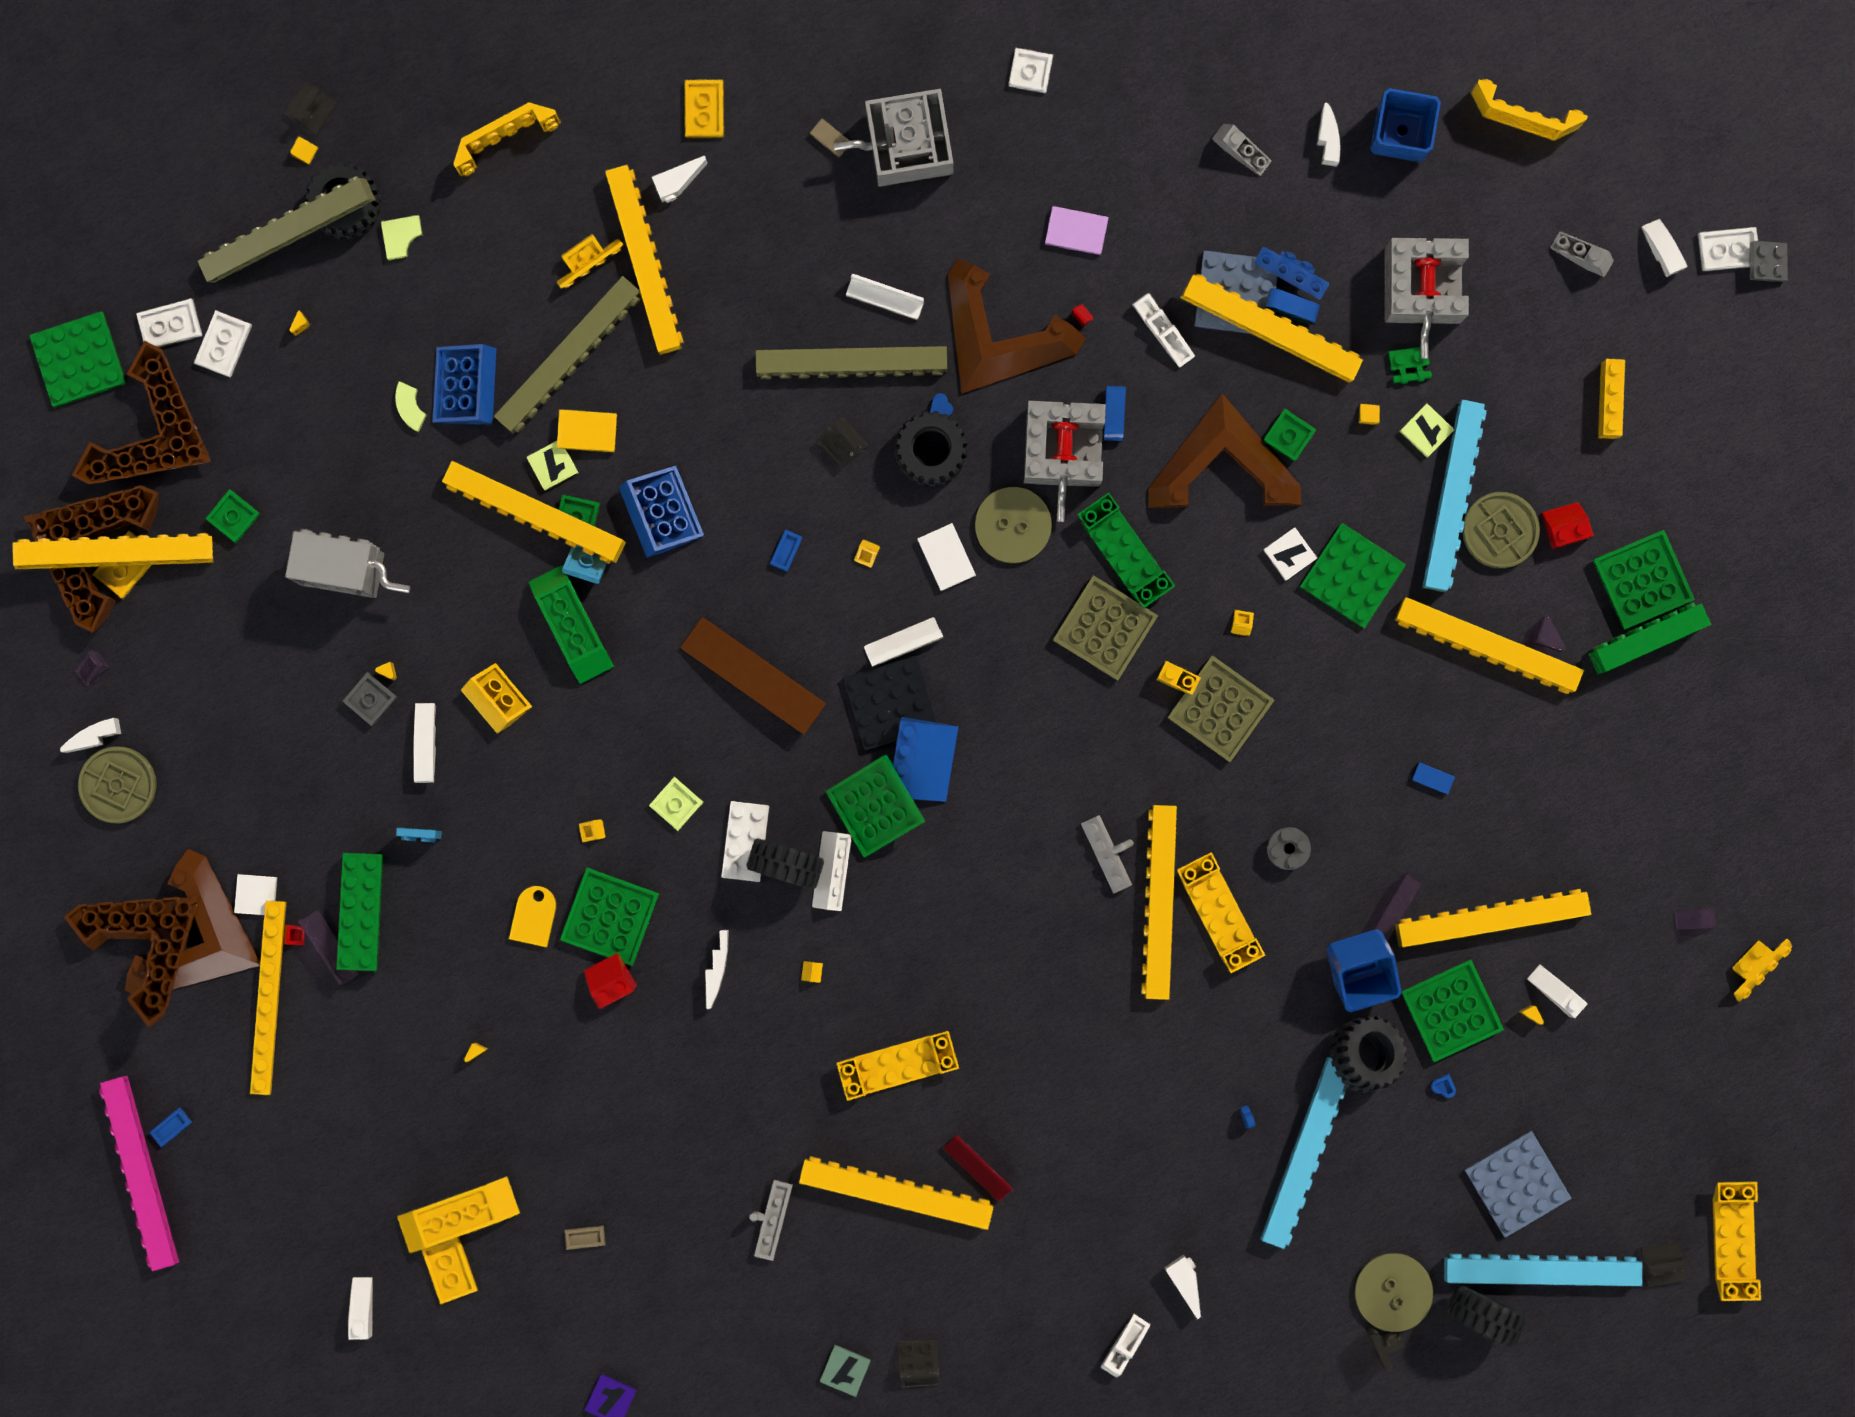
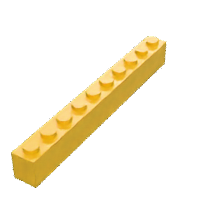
(643, 259)
(1271, 328)
(534, 512)
(112, 551)
(1489, 645)
(1160, 902)
(1492, 919)
(896, 1193)

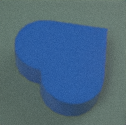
(941, 404)
(1444, 1086)
(1247, 1117)

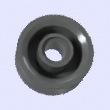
(1301, 846)

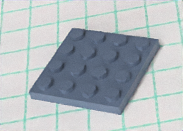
(1238, 275)
(1517, 1184)

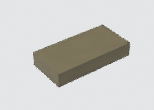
(828, 136)
(585, 1237)

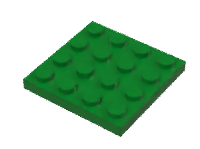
(78, 359)
(1352, 575)
(1643, 579)
(875, 806)
(609, 916)
(1452, 1010)

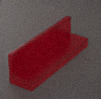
(978, 1167)

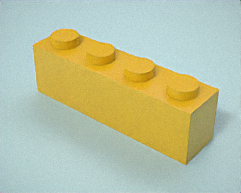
(1611, 398)

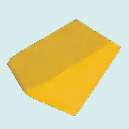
(303, 150)
(299, 324)
(1369, 414)
(867, 553)
(1242, 623)
(592, 830)
(1533, 1014)
(474, 1051)

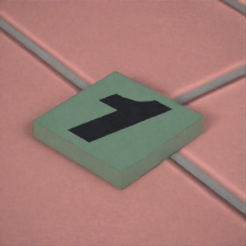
(845, 1370)

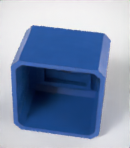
(1415, 113)
(1364, 970)

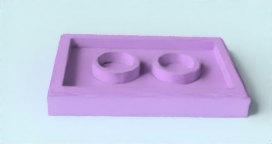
(1076, 230)

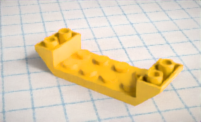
(1521, 119)
(499, 128)
(1220, 913)
(897, 1065)
(458, 1215)
(1735, 1241)

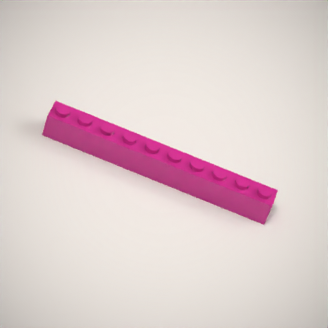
(139, 1173)

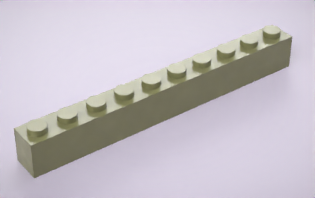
(286, 230)
(568, 355)
(851, 361)

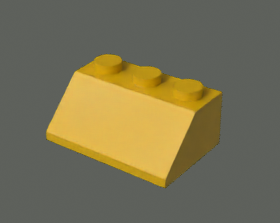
(496, 698)

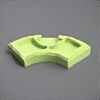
(408, 407)

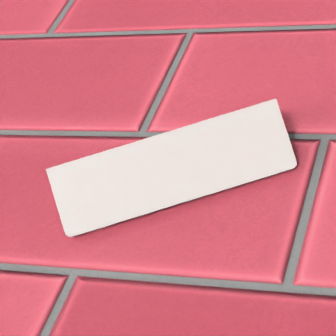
(885, 297)
(903, 642)
(831, 884)

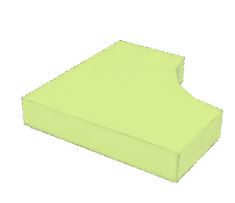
(399, 235)

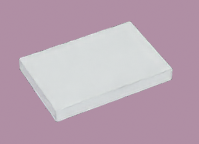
(1726, 248)
(169, 324)
(223, 344)
(946, 557)

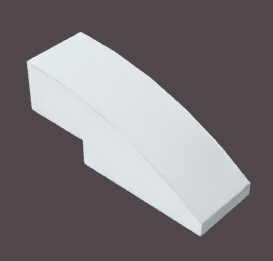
(1329, 137)
(1664, 247)
(92, 736)
(1125, 1346)

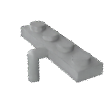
(1107, 853)
(772, 1220)

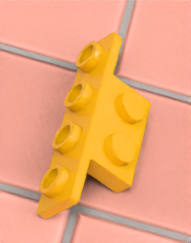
(585, 256)
(1757, 964)

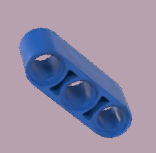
(1292, 306)
(1114, 413)

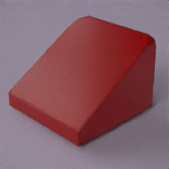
(1082, 315)
(293, 935)

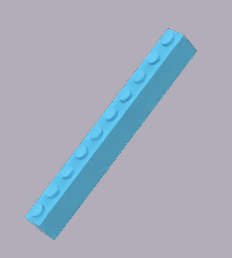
(1453, 496)
(1304, 1157)
(1543, 1271)

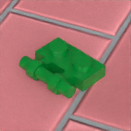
(1408, 359)

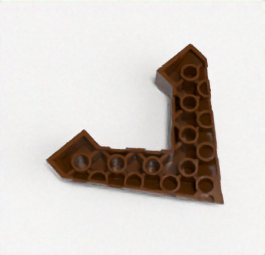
(986, 361)
(1228, 431)
(178, 441)
(91, 519)
(161, 921)
(225, 943)

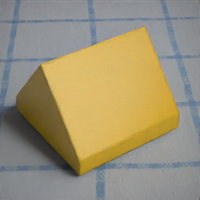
(387, 670)
(812, 971)

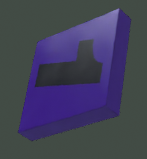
(610, 1398)

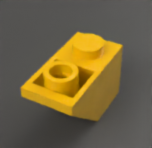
(1178, 678)

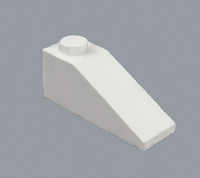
(674, 181)
(1557, 991)
(1184, 1278)
(361, 1308)

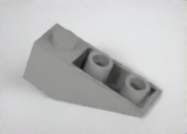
(1241, 148)
(1583, 253)

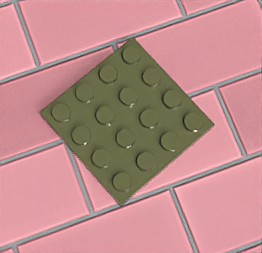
(1105, 628)
(1221, 709)

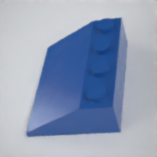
(464, 384)
(660, 511)
(925, 757)

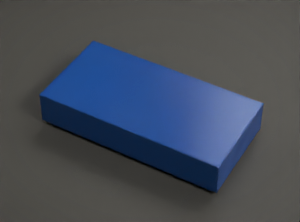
(786, 550)
(1433, 778)
(170, 1127)

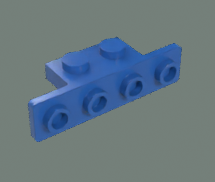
(1293, 271)

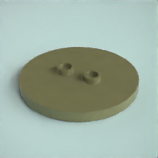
(1013, 525)
(1501, 530)
(117, 785)
(1393, 1292)

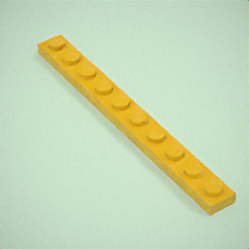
(268, 997)

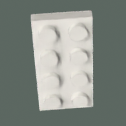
(744, 826)

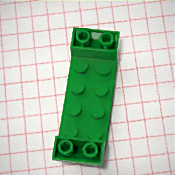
(1125, 551)
(570, 625)

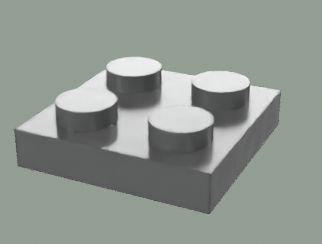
(1768, 261)
(369, 699)

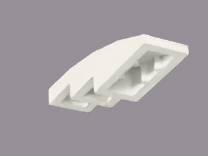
(1163, 330)
(424, 743)
(715, 975)

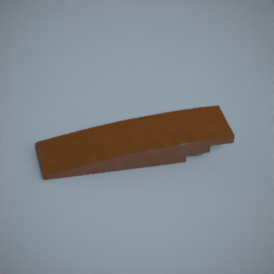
(753, 675)

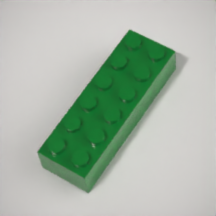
(1655, 635)
(360, 912)

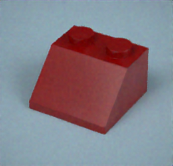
(1567, 525)
(609, 980)

